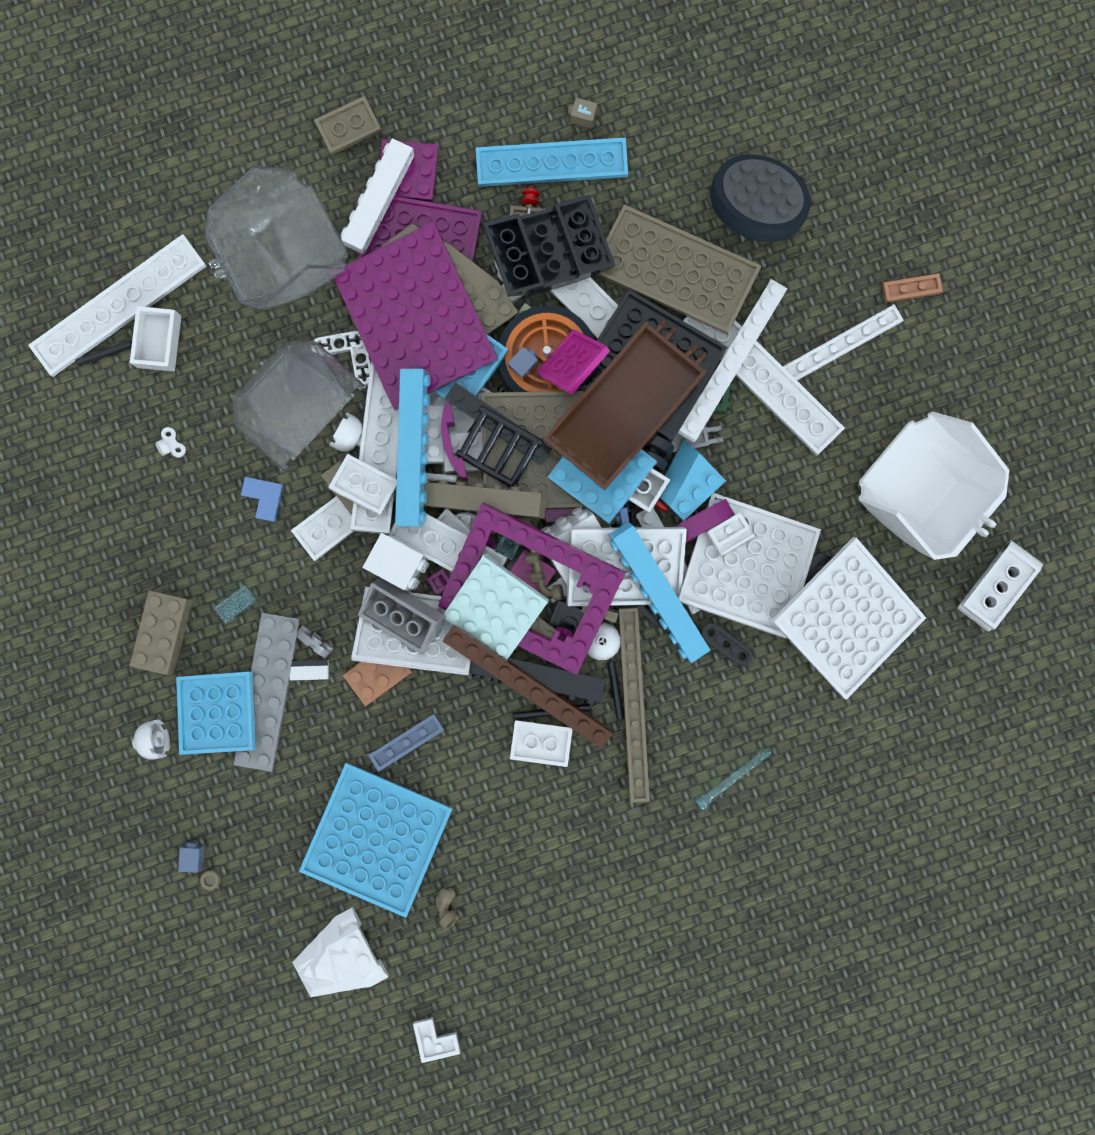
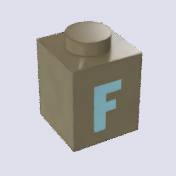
(582, 113)

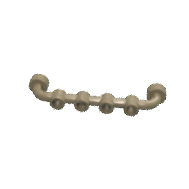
(537, 575)

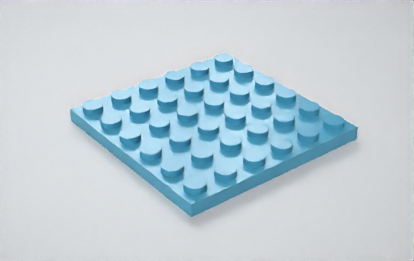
(375, 839)

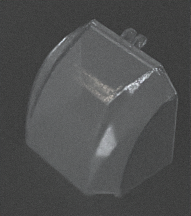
(273, 238)
(292, 399)

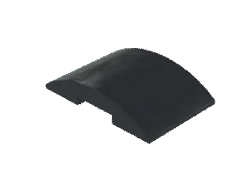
(549, 247)

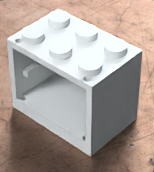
(579, 518)
(396, 563)

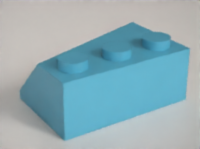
(690, 481)

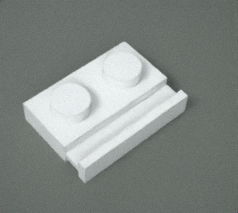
(730, 534)

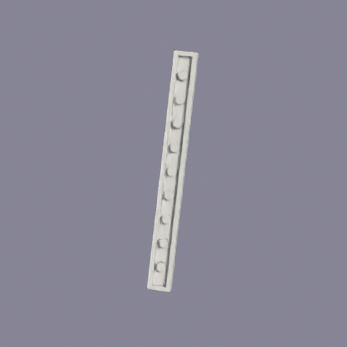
(732, 361)

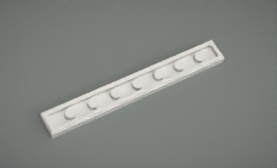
(844, 343)

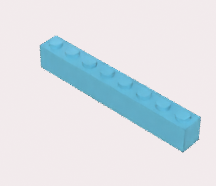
(412, 448)
(659, 592)

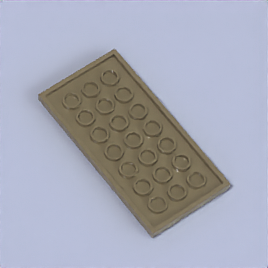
(678, 269)

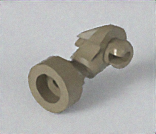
(447, 917)

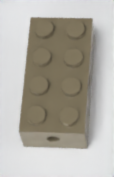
(161, 633)

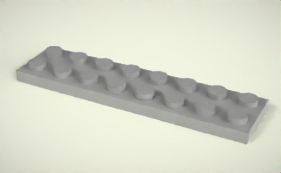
(271, 681)

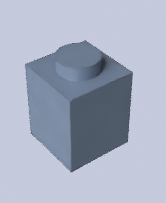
(523, 362)
(191, 857)

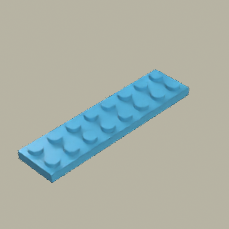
(551, 162)

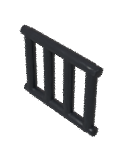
(501, 423)

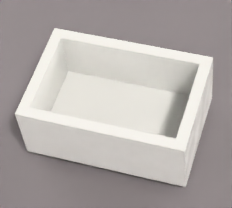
(155, 338)

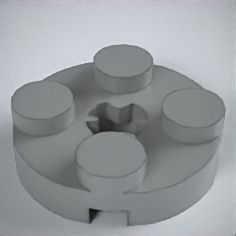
(314, 641)

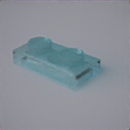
(235, 604)

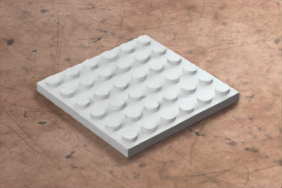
(757, 576)
(849, 618)

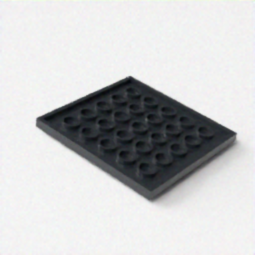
(624, 324)

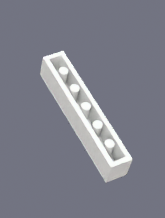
(378, 196)

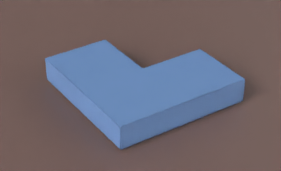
(268, 495)

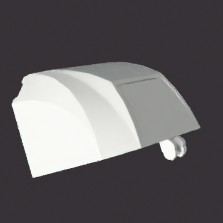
(936, 485)

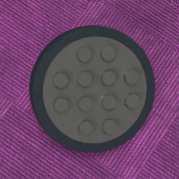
(760, 198)

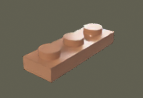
(912, 288)

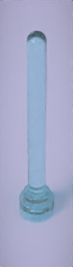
(704, 800)

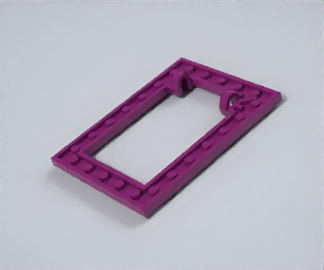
(596, 574)

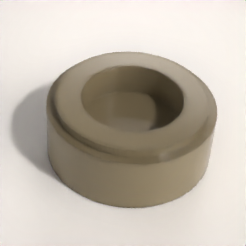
(210, 879)

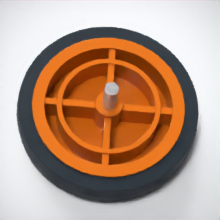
(537, 330)

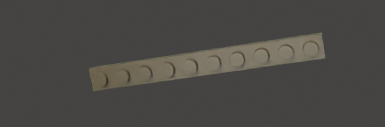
(634, 705)

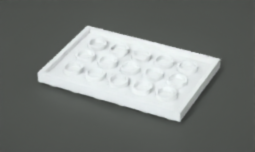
(663, 543)
(379, 647)

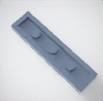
(406, 742)

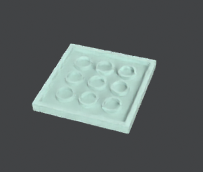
(495, 607)

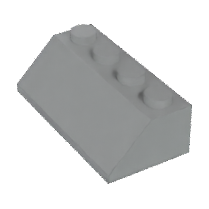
(401, 615)

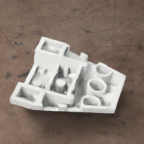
(339, 958)

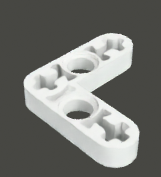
(354, 348)

